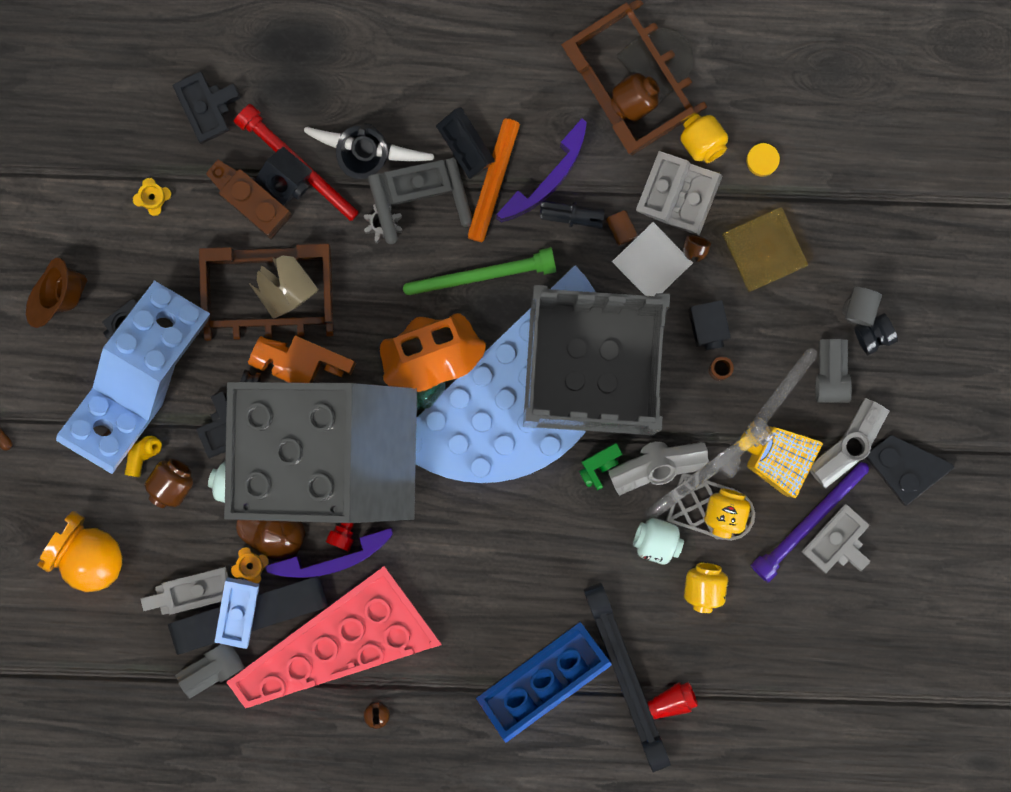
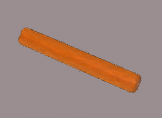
(493, 180)

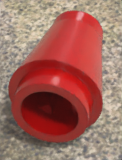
(673, 701)

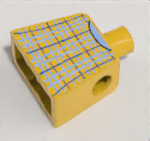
(784, 460)

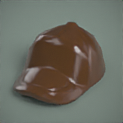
(272, 538)

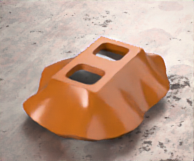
(435, 361)

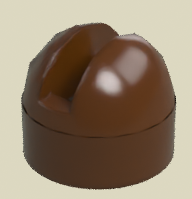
(696, 247)
(384, 715)

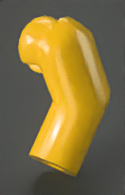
(140, 452)

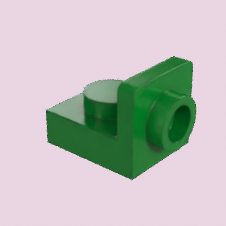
(603, 460)

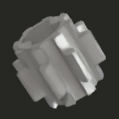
(378, 231)

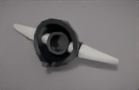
(363, 149)

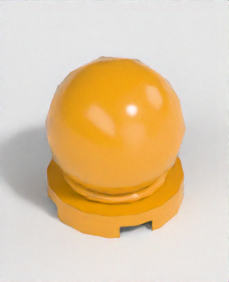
(85, 557)

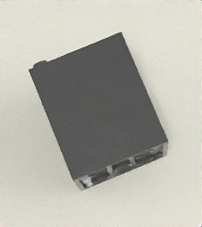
(320, 452)

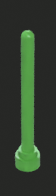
(541, 262)

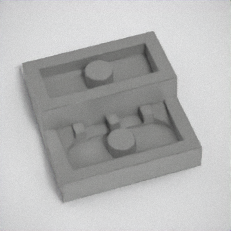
(679, 193)

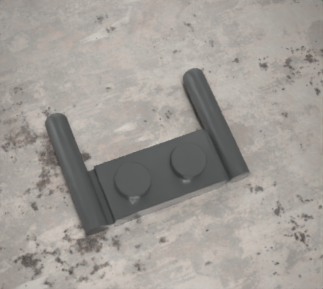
(416, 184)

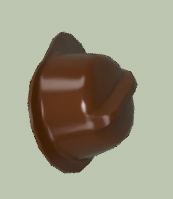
(54, 292)

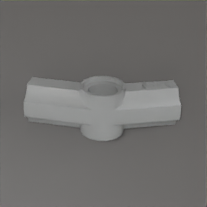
(864, 428)
(658, 465)

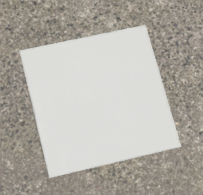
(652, 261)

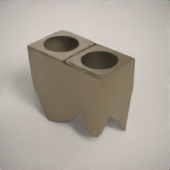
(287, 291)

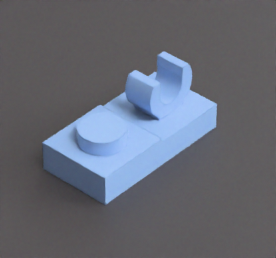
(237, 612)

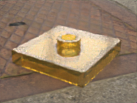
(765, 249)

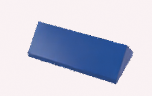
(543, 682)

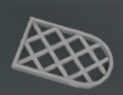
(692, 526)

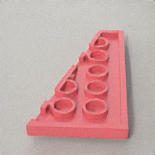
(351, 635)

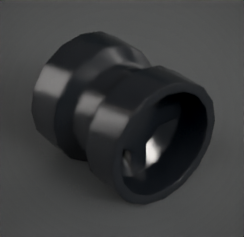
(873, 337)

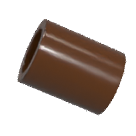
(621, 227)
(714, 375)

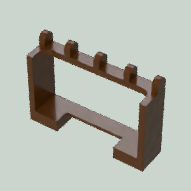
(583, 66)
(228, 255)

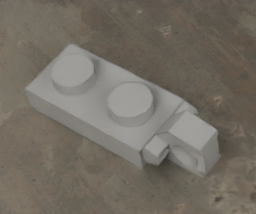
(188, 592)

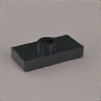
(465, 143)

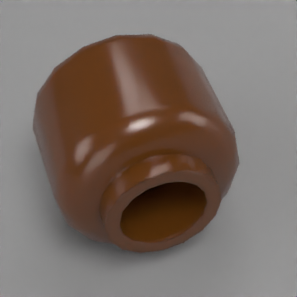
(635, 96)
(169, 483)

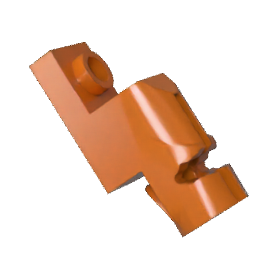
(299, 361)

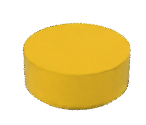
(763, 159)

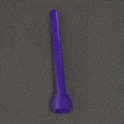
(768, 564)

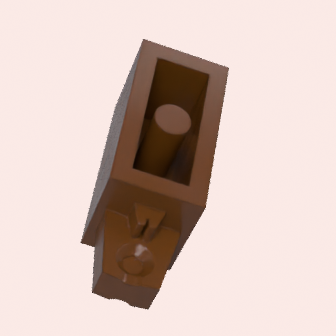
(249, 198)

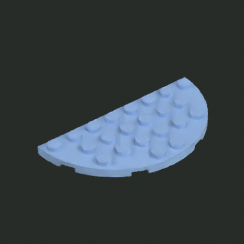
(478, 420)

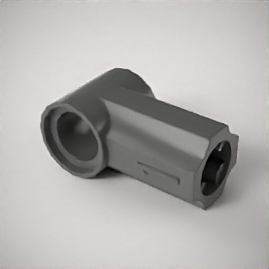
(862, 307)
(833, 380)
(214, 667)

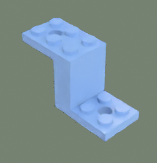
(133, 376)

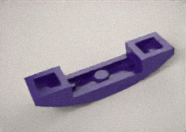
(520, 205)
(293, 566)

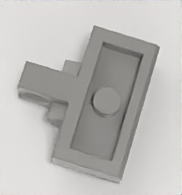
(838, 542)

